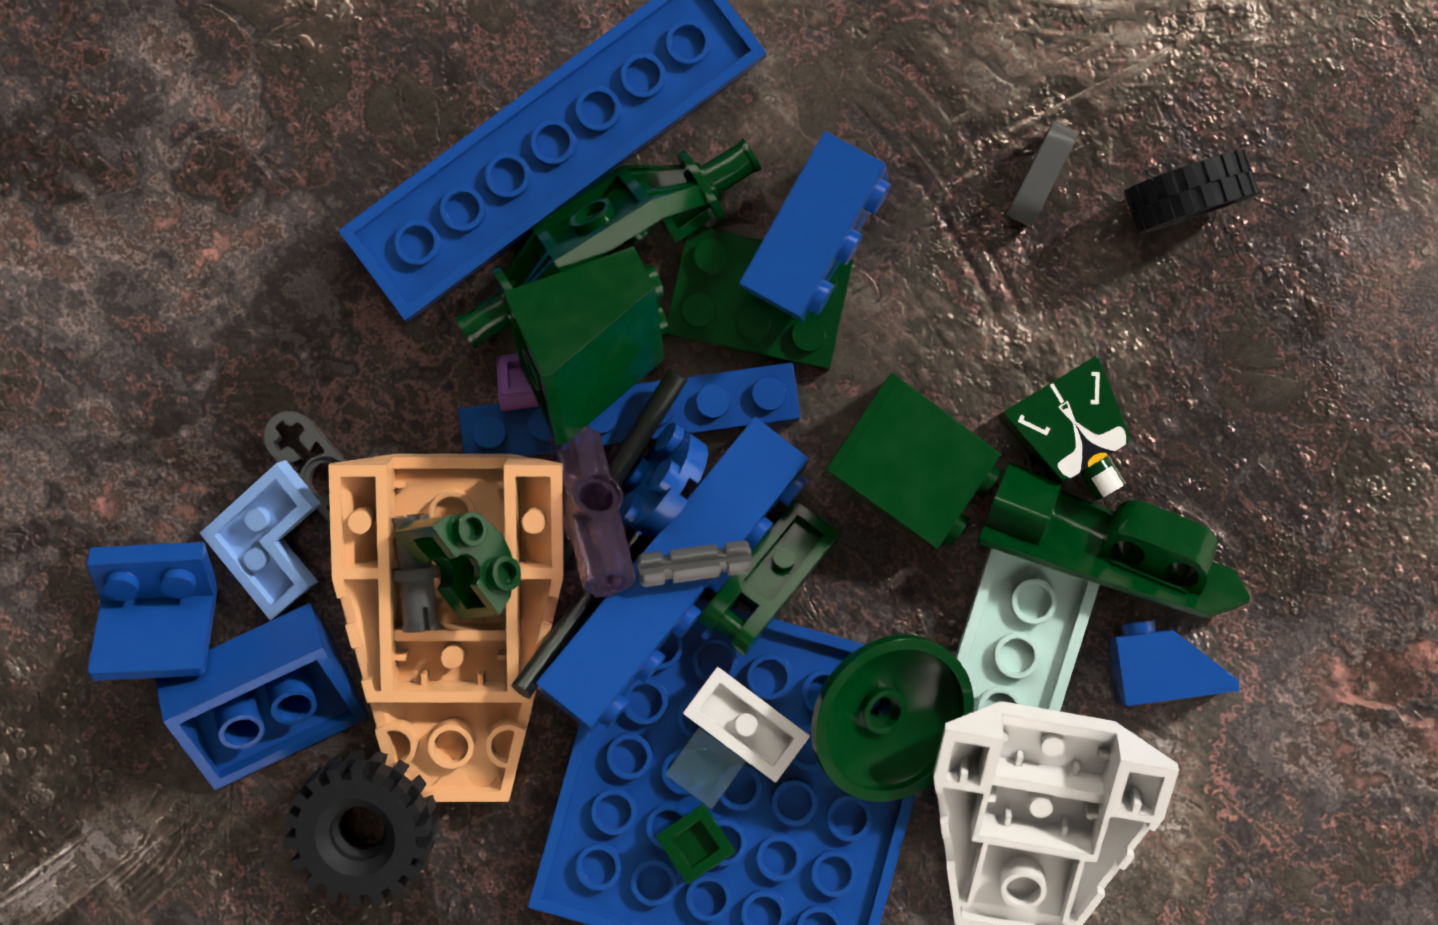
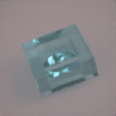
(705, 767)

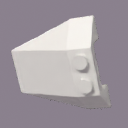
(1042, 811)

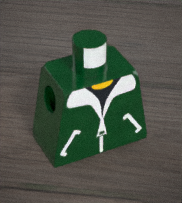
(1073, 428)

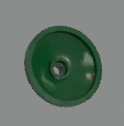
(895, 746)

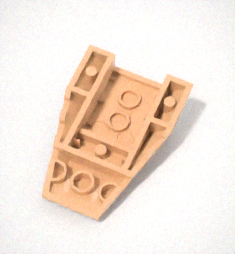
(447, 692)

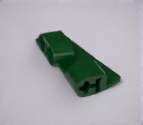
(1126, 549)

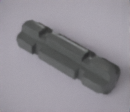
(694, 563)

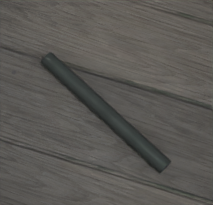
(639, 435)
(566, 629)

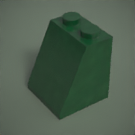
(587, 337)
(914, 464)

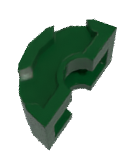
(471, 558)

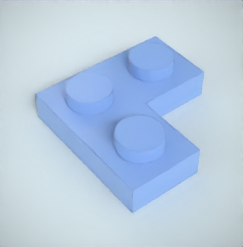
(252, 543)

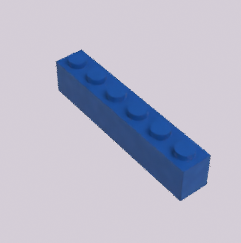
(630, 628)

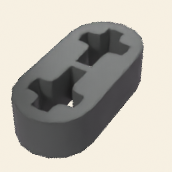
(1042, 173)

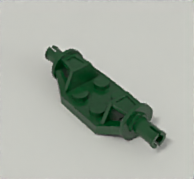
(610, 214)

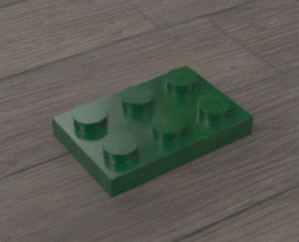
(718, 312)

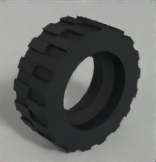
(1191, 191)

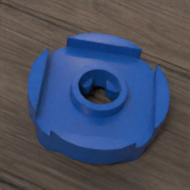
(658, 479)

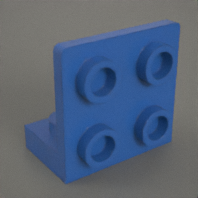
(152, 610)

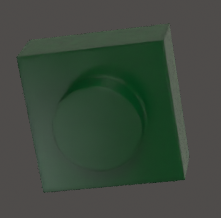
(695, 843)

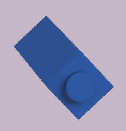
(1162, 667)

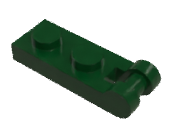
(778, 570)

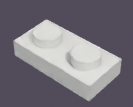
(746, 724)

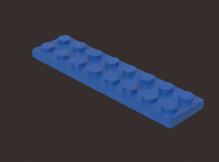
(549, 147)

